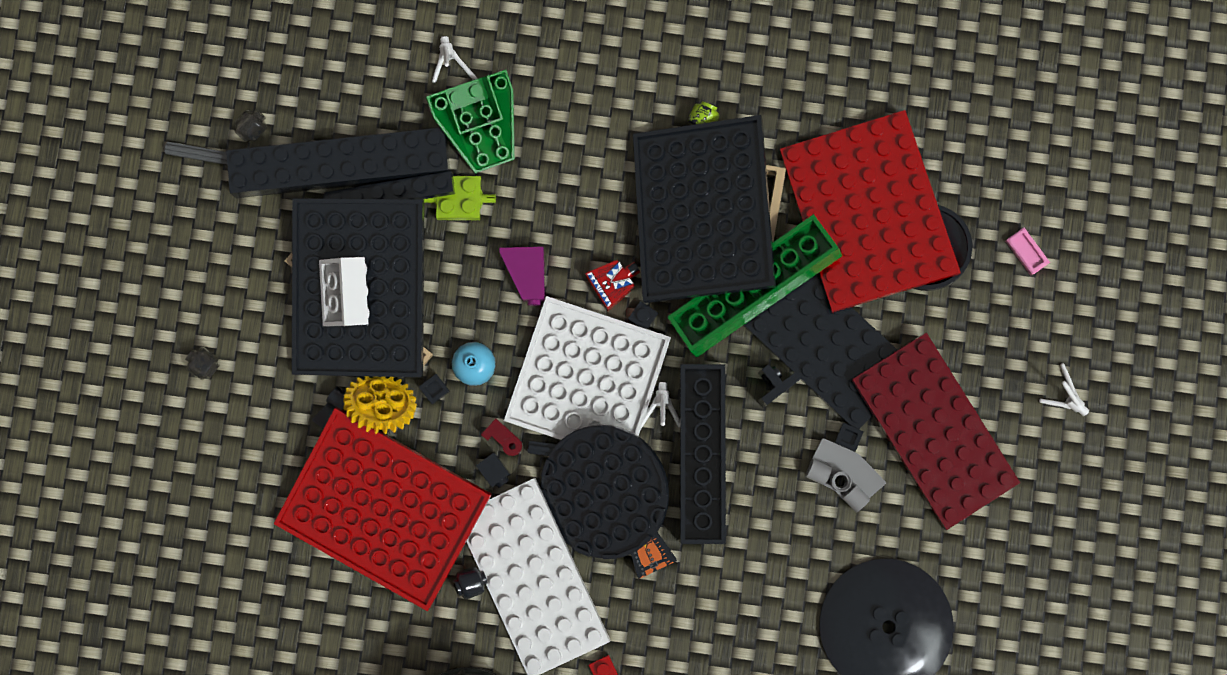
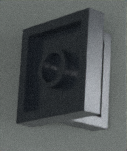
(771, 377)

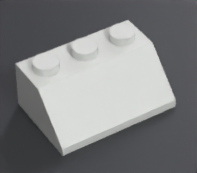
(344, 291)

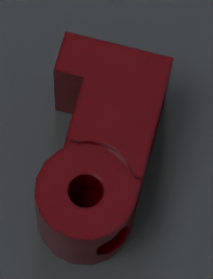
(511, 444)

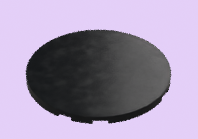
(605, 491)

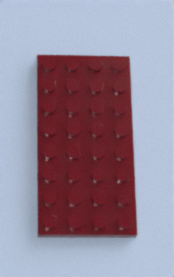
(935, 431)

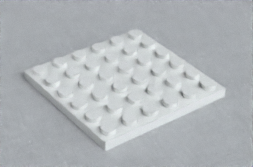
(585, 372)

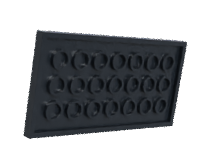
(822, 346)

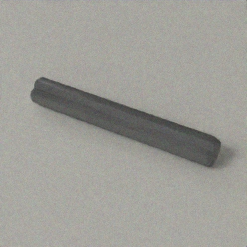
(196, 153)

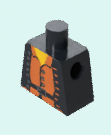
(652, 557)

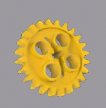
(379, 403)

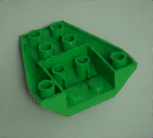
(478, 119)

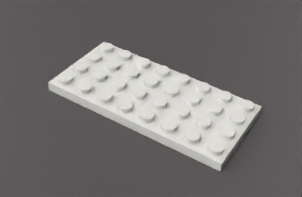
(535, 580)

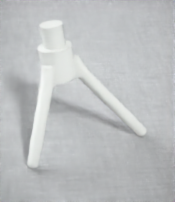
(446, 54)
(662, 399)
(1073, 401)

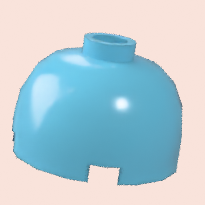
(481, 370)

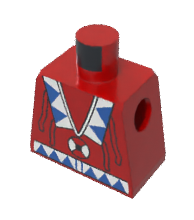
(612, 282)

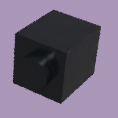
(494, 470)

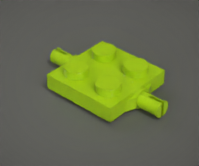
(466, 201)

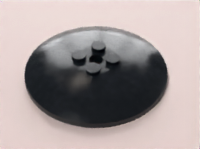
(882, 592)

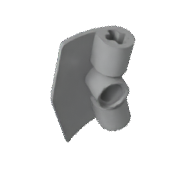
(860, 478)

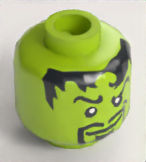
(703, 113)

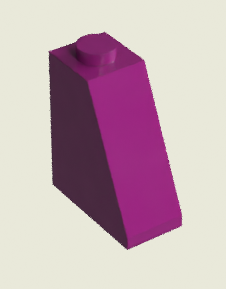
(527, 271)

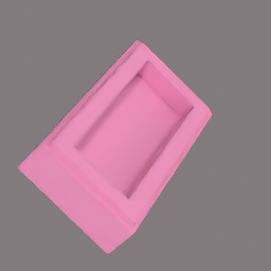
(1027, 251)

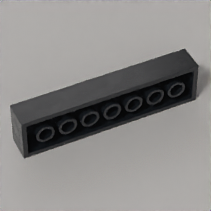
(702, 454)

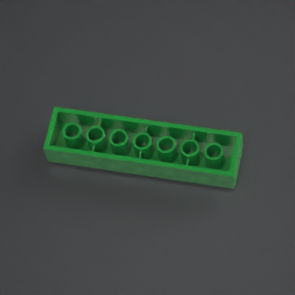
(796, 259)

